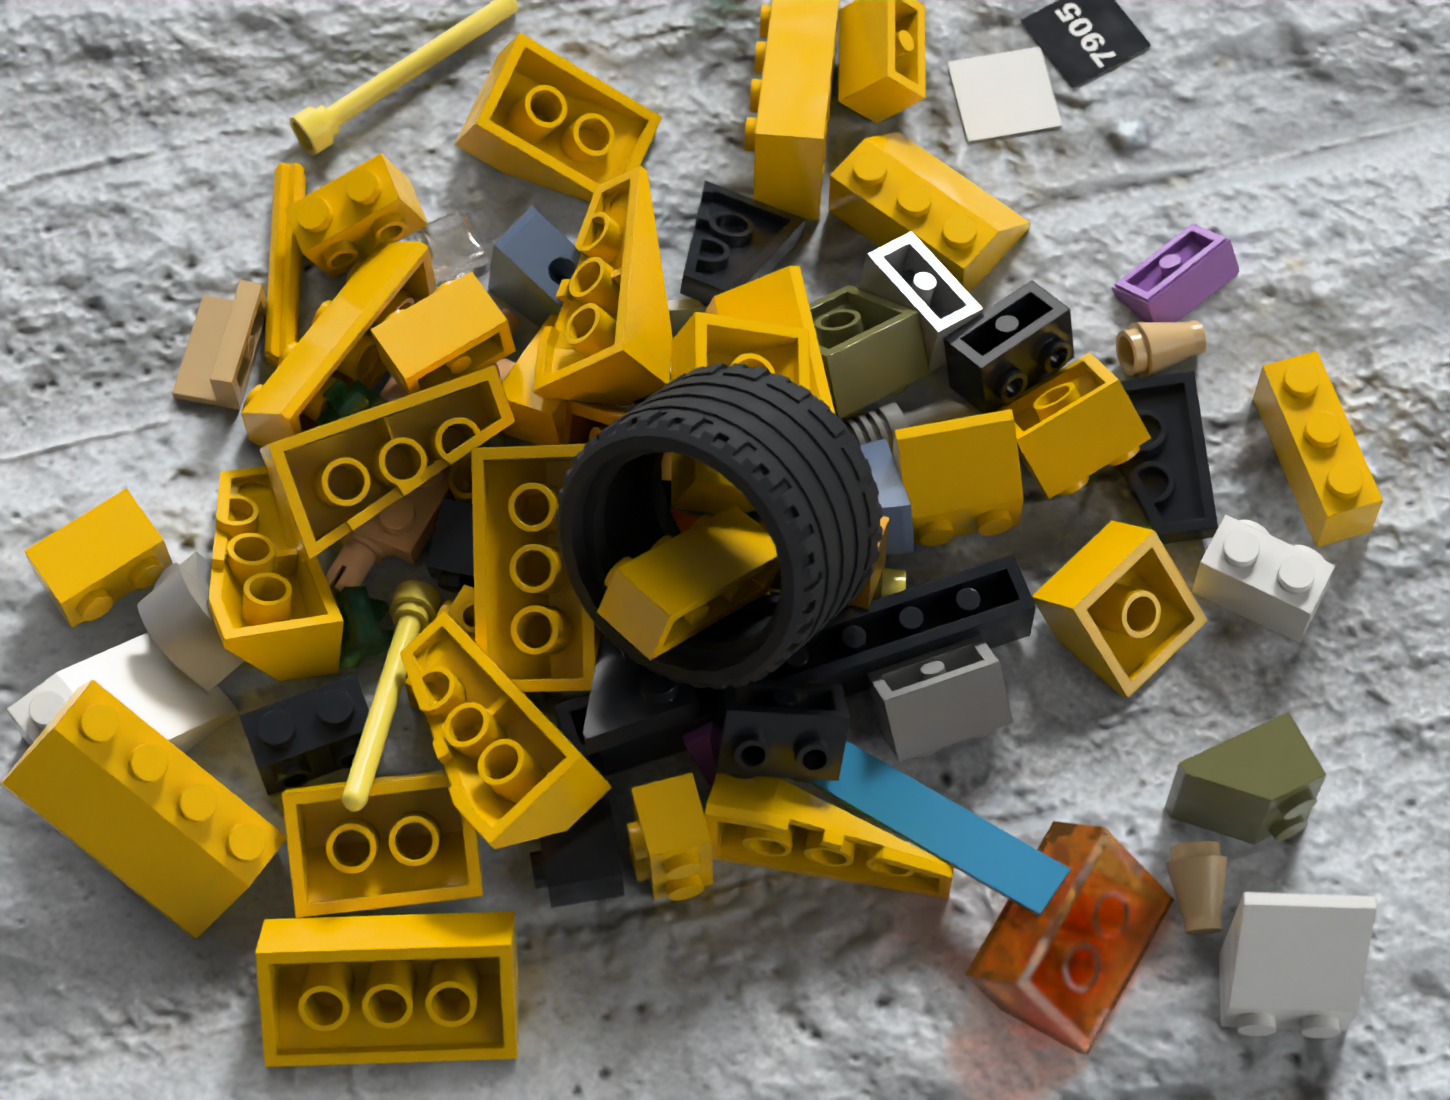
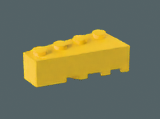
(792, 103)
(364, 462)

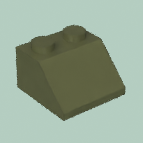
(867, 347)
(1250, 784)

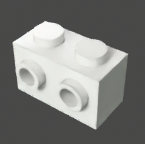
(1263, 577)

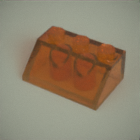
(1078, 956)

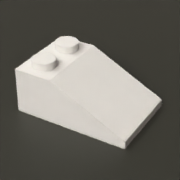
(143, 682)
(1295, 963)

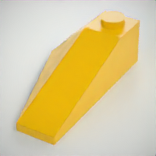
(614, 313)
(260, 593)
(501, 754)
(790, 830)

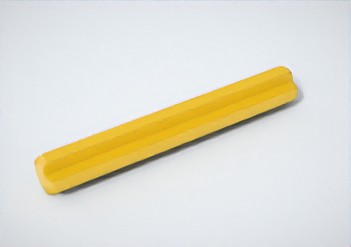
(284, 264)

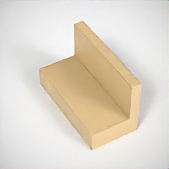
(223, 348)

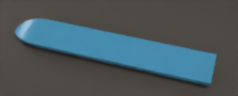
(946, 830)

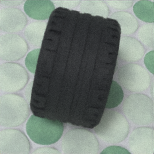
(787, 461)

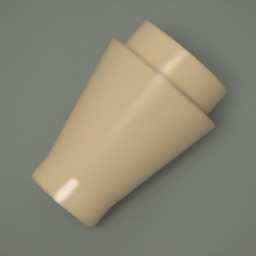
(1158, 345)
(1199, 884)

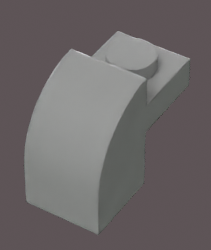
(182, 624)

